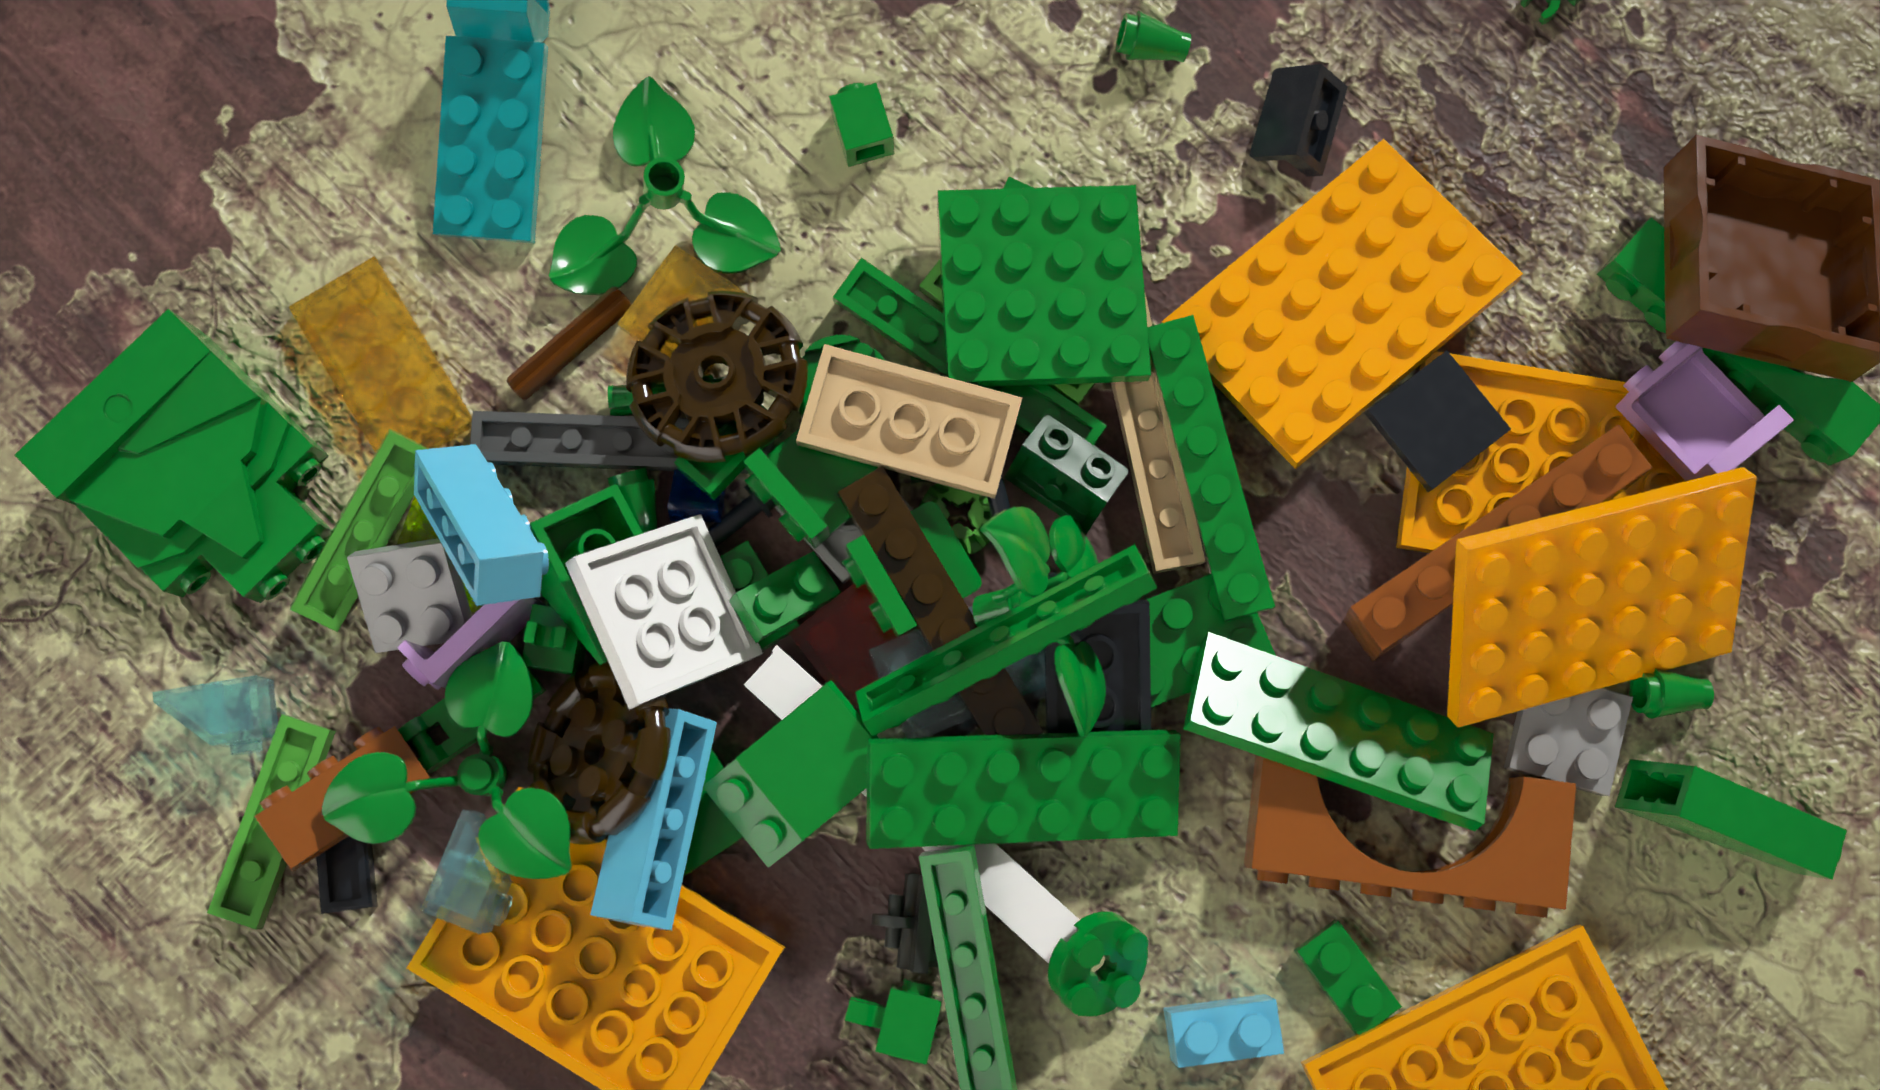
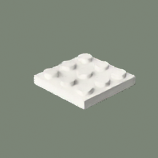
(662, 609)

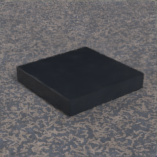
(1437, 421)

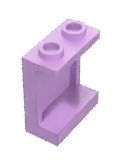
(1696, 414)
(483, 630)

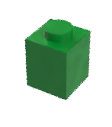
(861, 123)

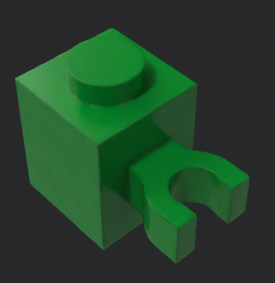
(551, 643)
(904, 1023)

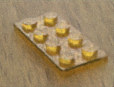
(381, 359)

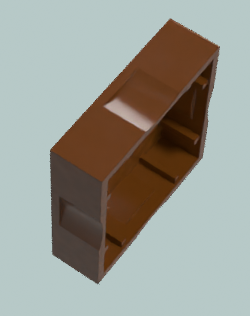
(1772, 259)

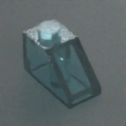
(226, 712)
(466, 884)

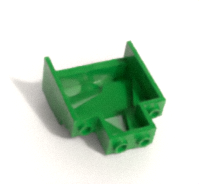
(185, 466)

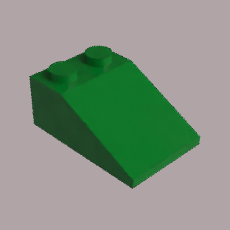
(575, 531)
(795, 774)

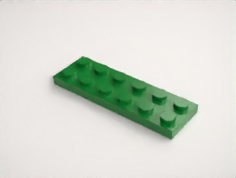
(1340, 732)
(1022, 788)

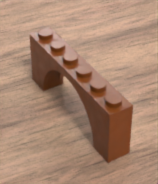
(1427, 586)
(1516, 862)

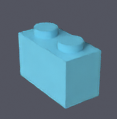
(1223, 1030)

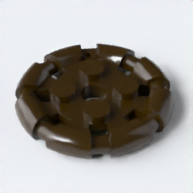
(722, 402)
(630, 757)

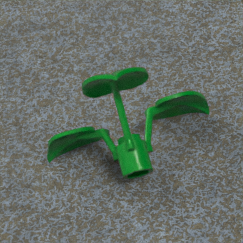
(659, 134)
(1025, 550)
(528, 833)

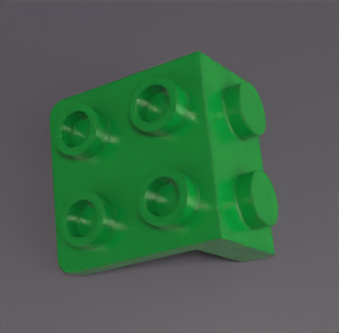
(804, 487)
(889, 607)

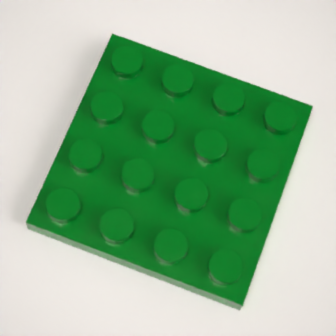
(1043, 286)

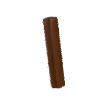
(569, 343)

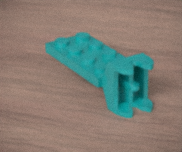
(492, 120)

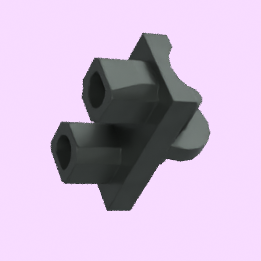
(909, 927)

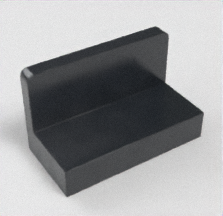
(1299, 118)

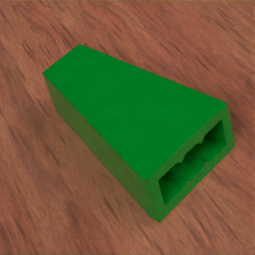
(1731, 817)

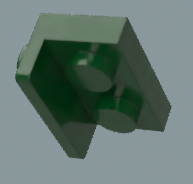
(1066, 472)

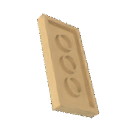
(909, 421)

